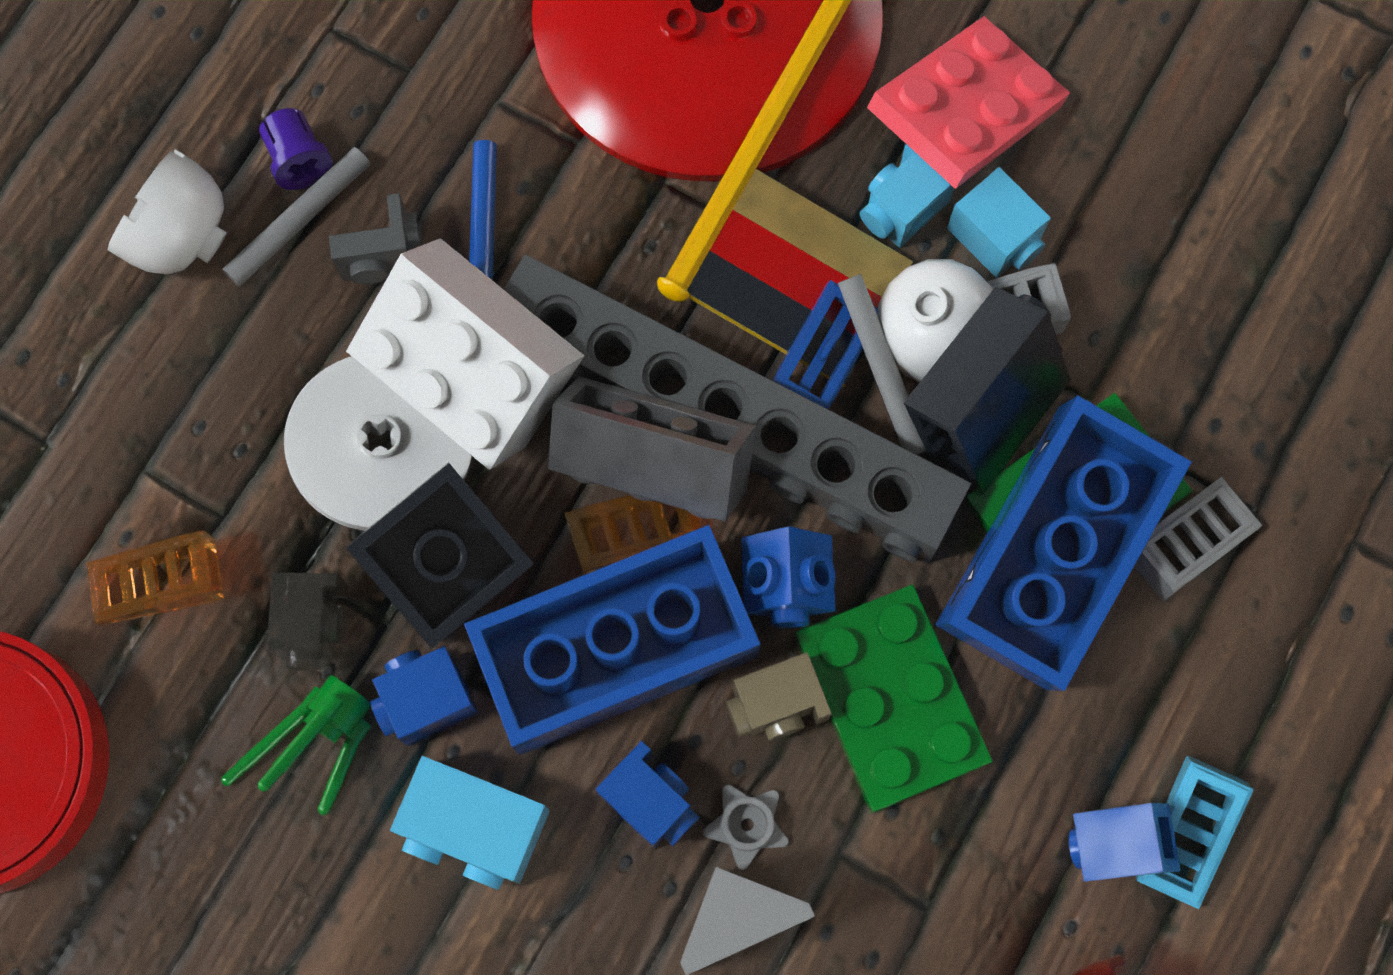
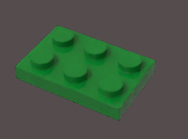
(893, 698)

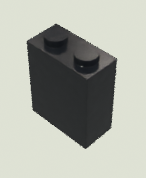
(989, 388)

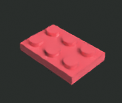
(968, 101)

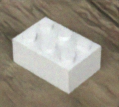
(463, 352)

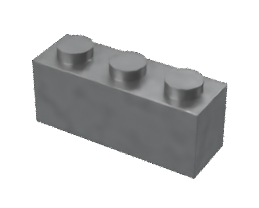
(651, 448)

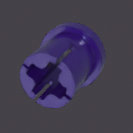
(294, 150)

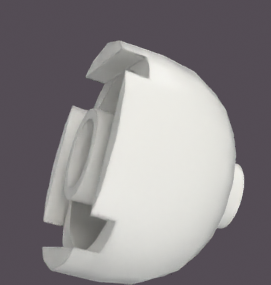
(172, 218)
(927, 310)

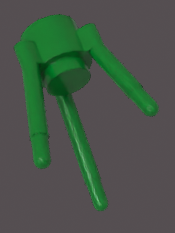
(327, 711)

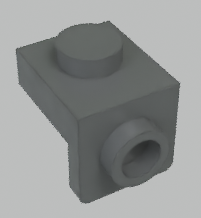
(371, 254)

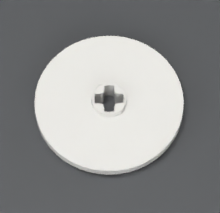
(330, 445)

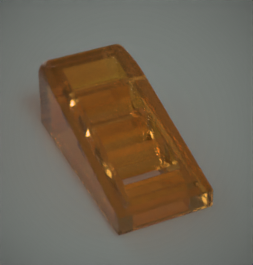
(605, 514)
(205, 570)

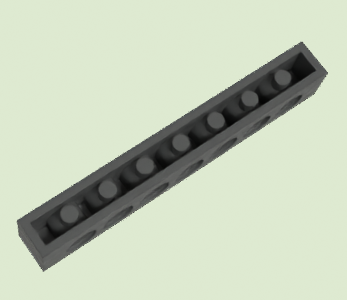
(712, 378)

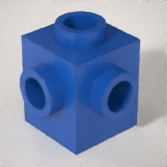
(788, 575)

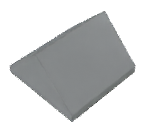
(738, 916)

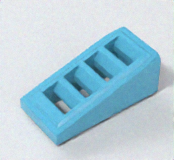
(1216, 841)

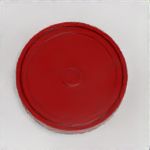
(49, 760)

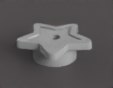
(740, 807)

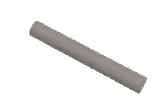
(296, 216)
(880, 360)

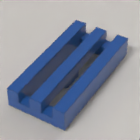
(829, 293)

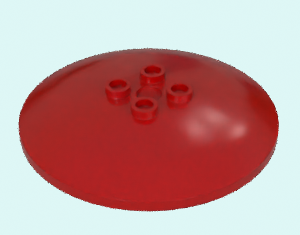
(686, 85)

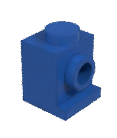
(649, 798)

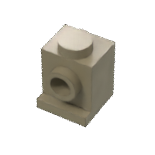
(777, 699)

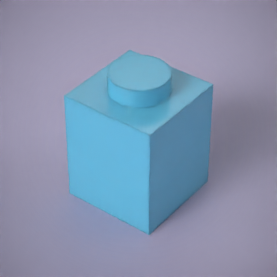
(999, 224)

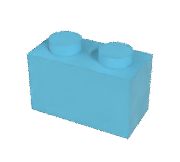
(470, 822)

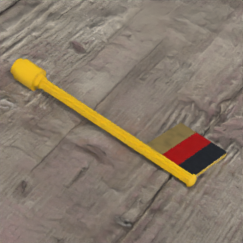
(768, 250)

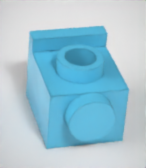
(904, 198)

